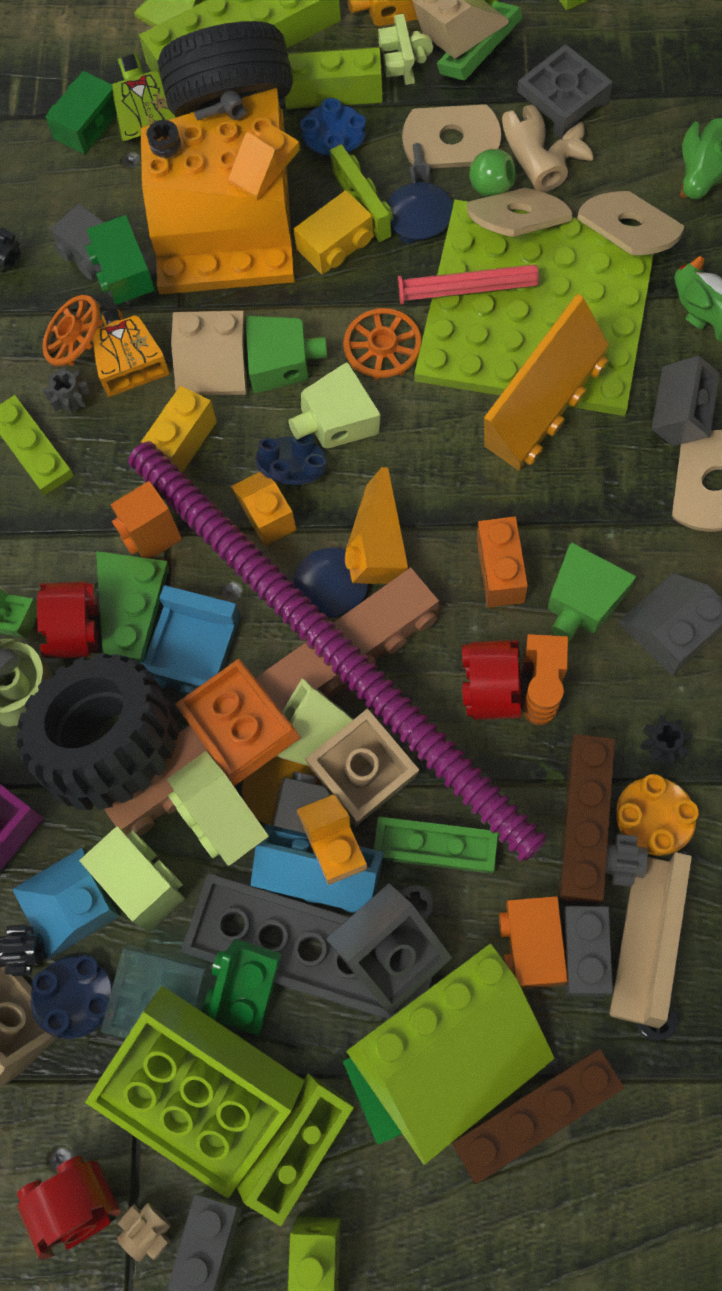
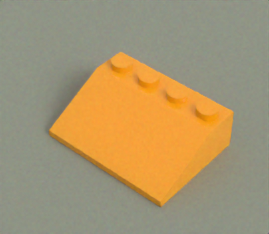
(546, 386)

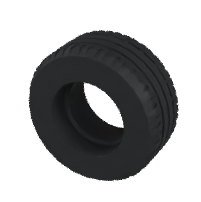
(223, 58)

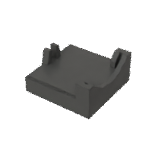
(565, 88)

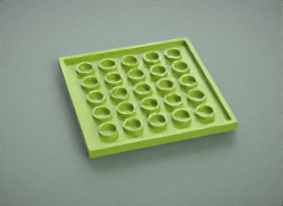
(489, 335)

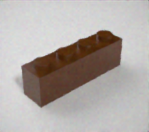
(586, 821)
(537, 1115)

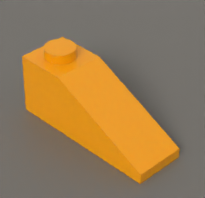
(376, 543)

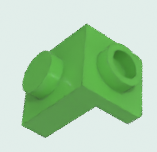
(17, 615)

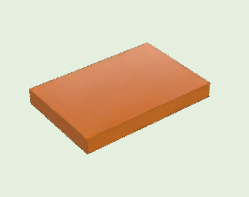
(237, 721)

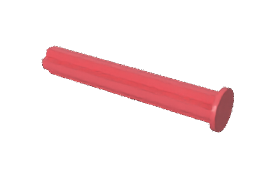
(467, 282)

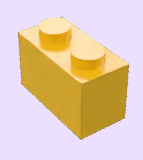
(334, 232)
(182, 426)

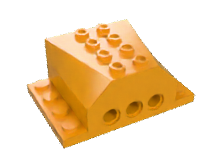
(203, 225)

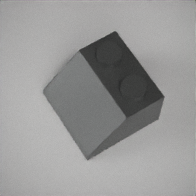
(675, 621)
(389, 948)

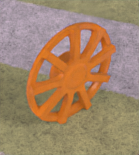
(71, 330)
(382, 343)

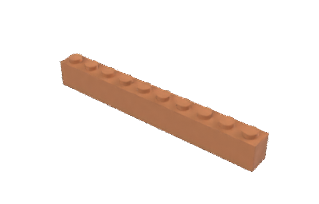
(374, 626)

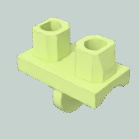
(409, 49)

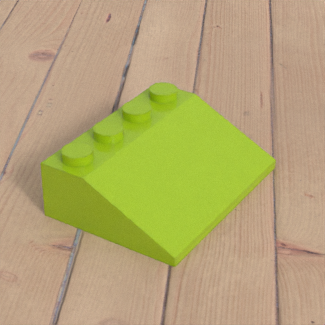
(453, 1053)
(195, 1092)

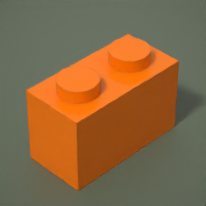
(145, 522)
(501, 562)
(534, 942)

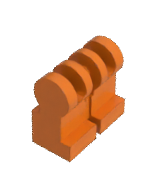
(547, 661)

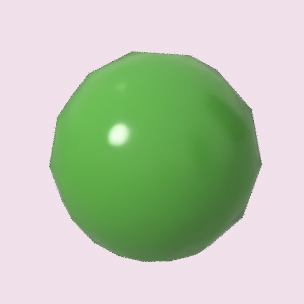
(492, 172)

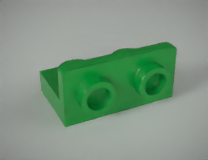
(242, 986)

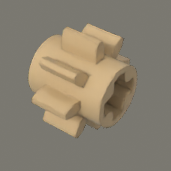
(143, 1232)

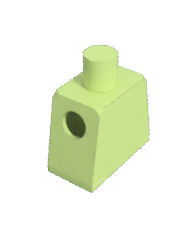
(336, 410)
(314, 719)

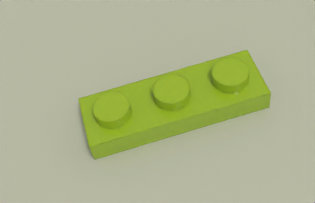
(349, 175)
(32, 447)

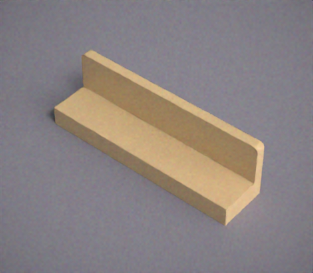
(651, 942)

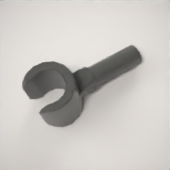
(229, 103)
(419, 171)

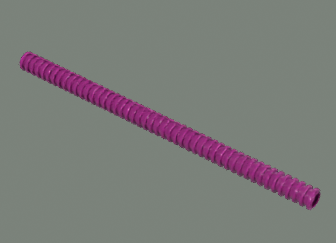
(337, 651)

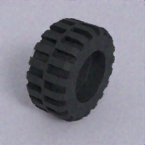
(119, 760)

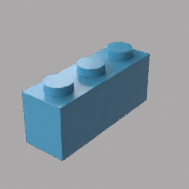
(289, 867)

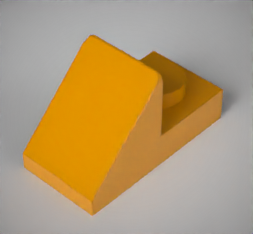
(262, 160)
(332, 839)

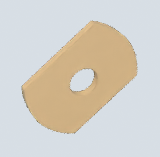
(425, 126)
(495, 212)
(653, 236)
(693, 503)

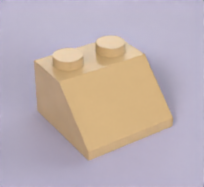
(458, 23)
(210, 352)
(362, 767)

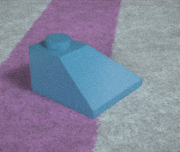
(65, 904)

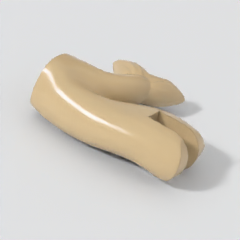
(527, 139)

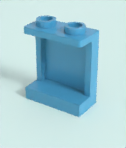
(190, 639)

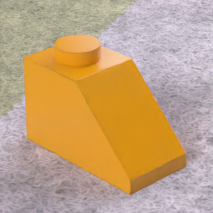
(265, 507)

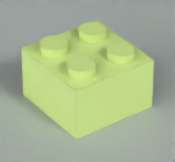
(215, 809)
(132, 880)

